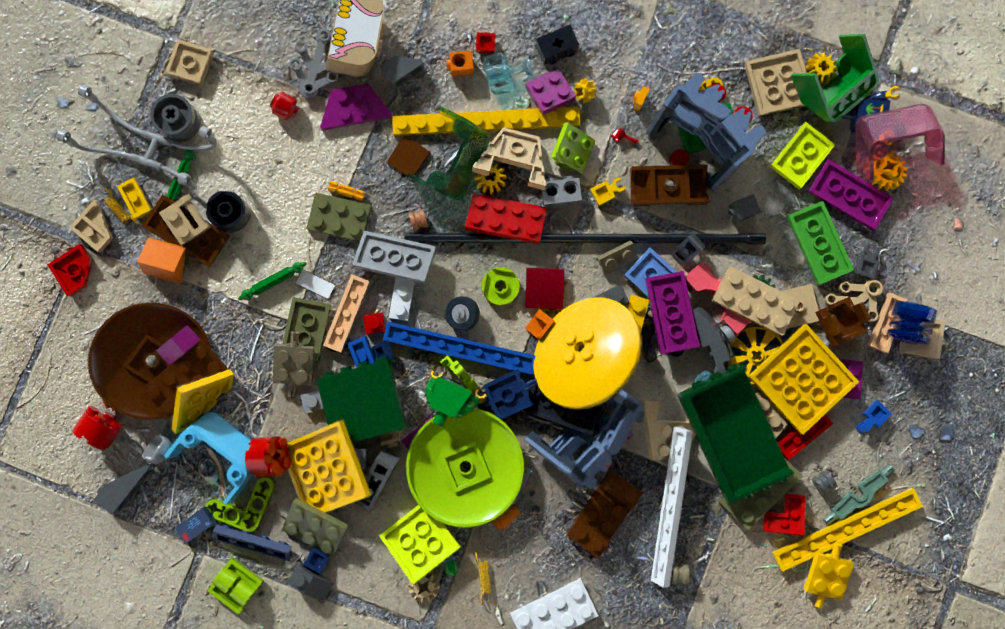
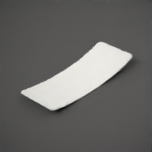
(315, 284)

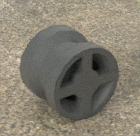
(824, 483)

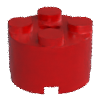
(97, 428)
(267, 456)

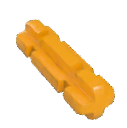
(346, 191)

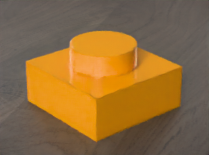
(639, 98)

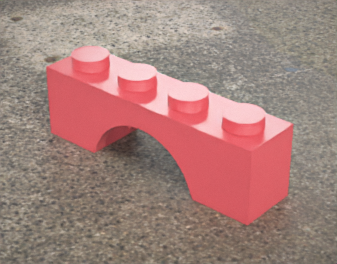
(702, 280)

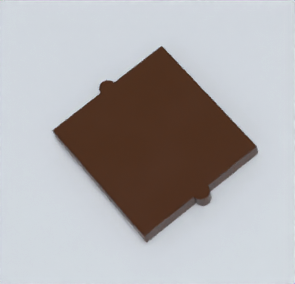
(408, 156)

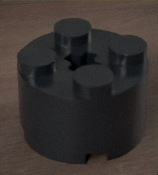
(218, 215)

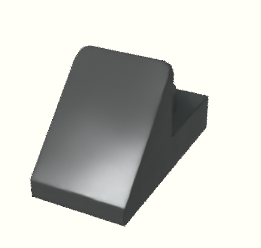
(688, 249)

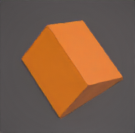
(162, 260)

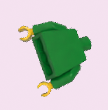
(450, 399)

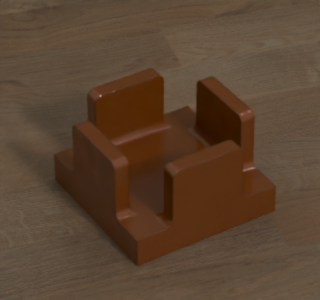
(843, 320)

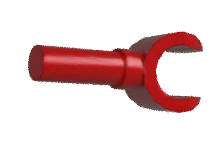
(620, 133)

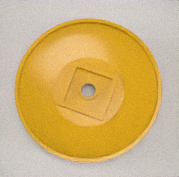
(603, 365)

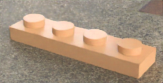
(346, 313)

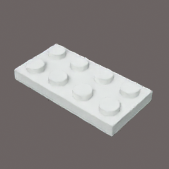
(557, 610)

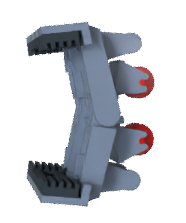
(710, 120)
(611, 432)

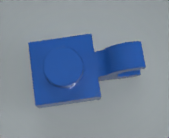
(875, 415)

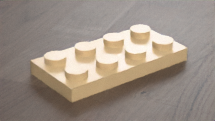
(755, 301)

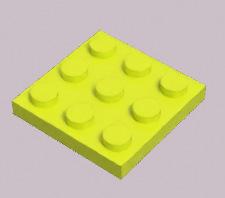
(419, 543)

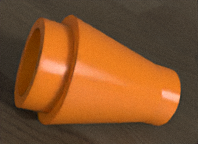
(506, 518)

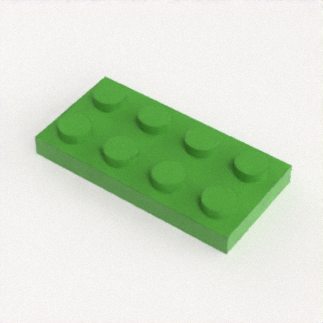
(820, 243)

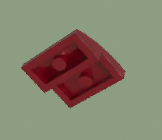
(544, 288)

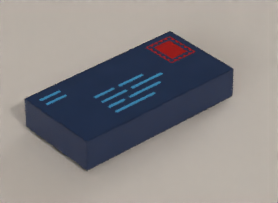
(195, 525)

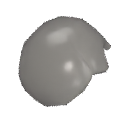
(157, 449)

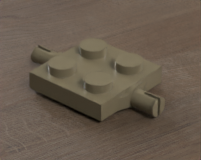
(293, 364)

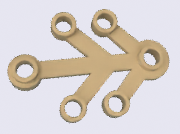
(867, 294)

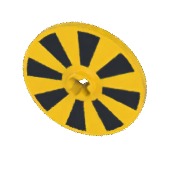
(754, 340)

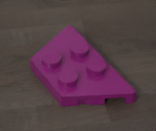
(353, 106)

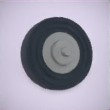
(462, 313)

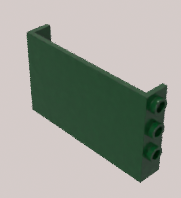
(734, 434)

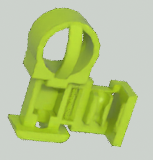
(459, 370)

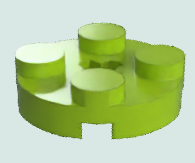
(509, 280)

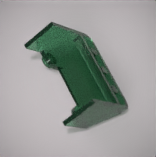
(458, 179)

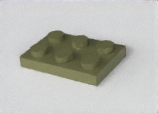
(338, 217)
(310, 320)
(314, 527)

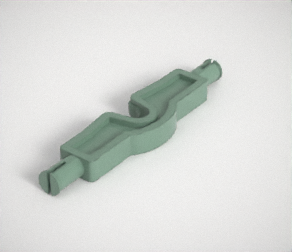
(851, 501)

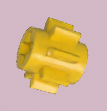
(585, 90)

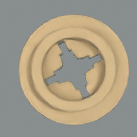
(425, 596)

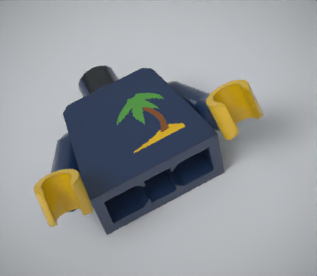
(871, 104)

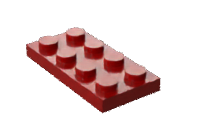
(506, 218)

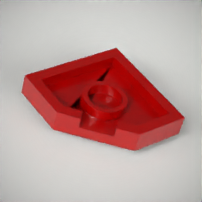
(72, 269)

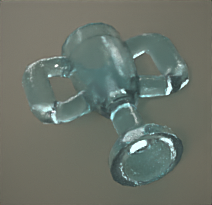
(502, 72)

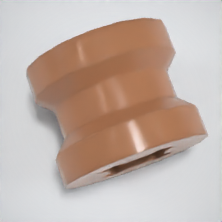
(418, 220)

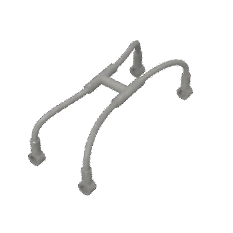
(183, 178)

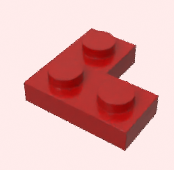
(791, 521)

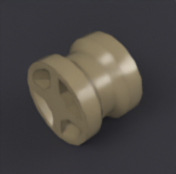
(680, 574)

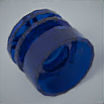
(911, 324)

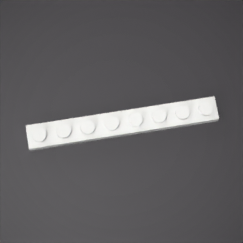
(671, 506)

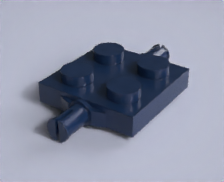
(508, 394)

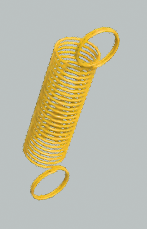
(123, 216)
(481, 578)

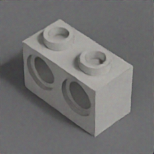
(562, 198)

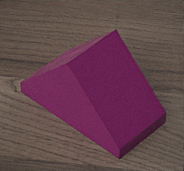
(178, 345)

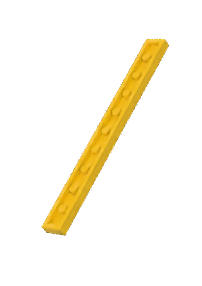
(487, 120)

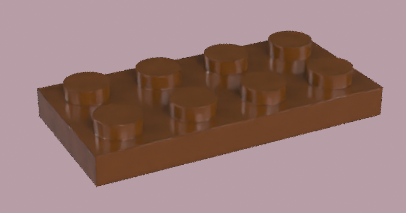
(202, 248)
(190, 367)

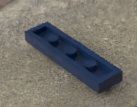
(248, 541)

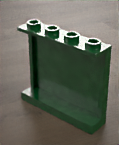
(363, 399)

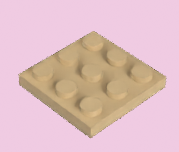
(772, 81)

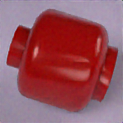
(284, 106)

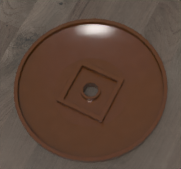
(121, 349)

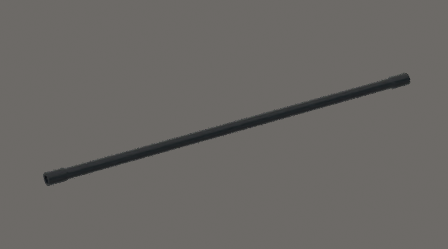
(749, 238)

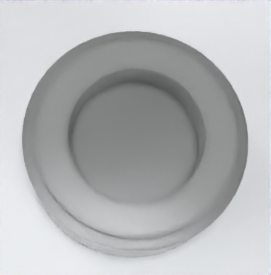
(728, 334)

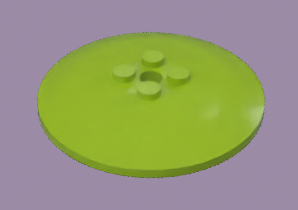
(459, 496)

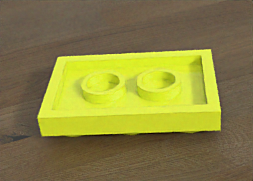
(802, 155)

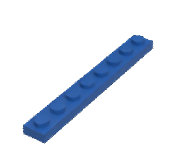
(459, 348)

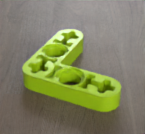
(243, 514)

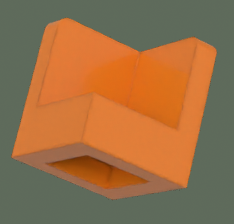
(539, 324)

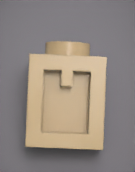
(391, 439)

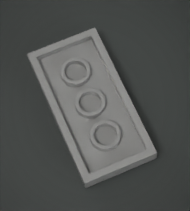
(394, 257)

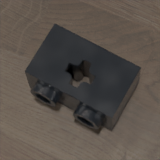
(562, 38)

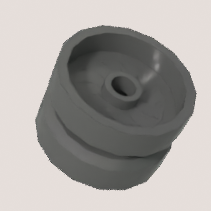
(175, 117)

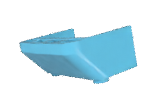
(226, 441)

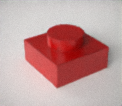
(485, 42)
(374, 323)

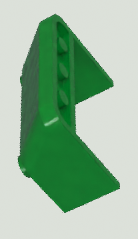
(853, 84)

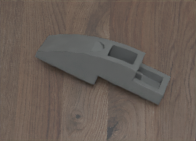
(711, 334)

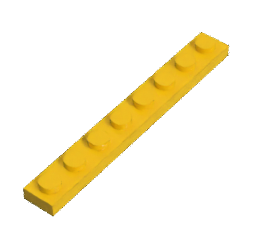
(847, 529)

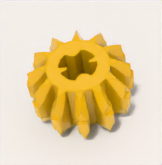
(823, 67)
(491, 185)

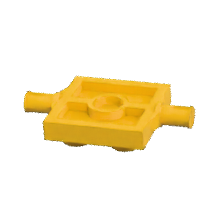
(828, 575)

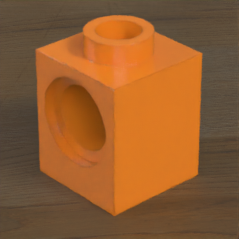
(466, 58)

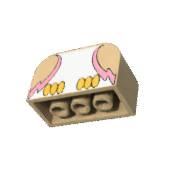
(356, 37)

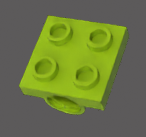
(572, 149)
(235, 585)

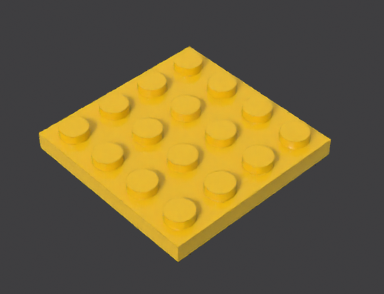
(803, 379)
(326, 468)

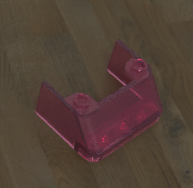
(879, 129)

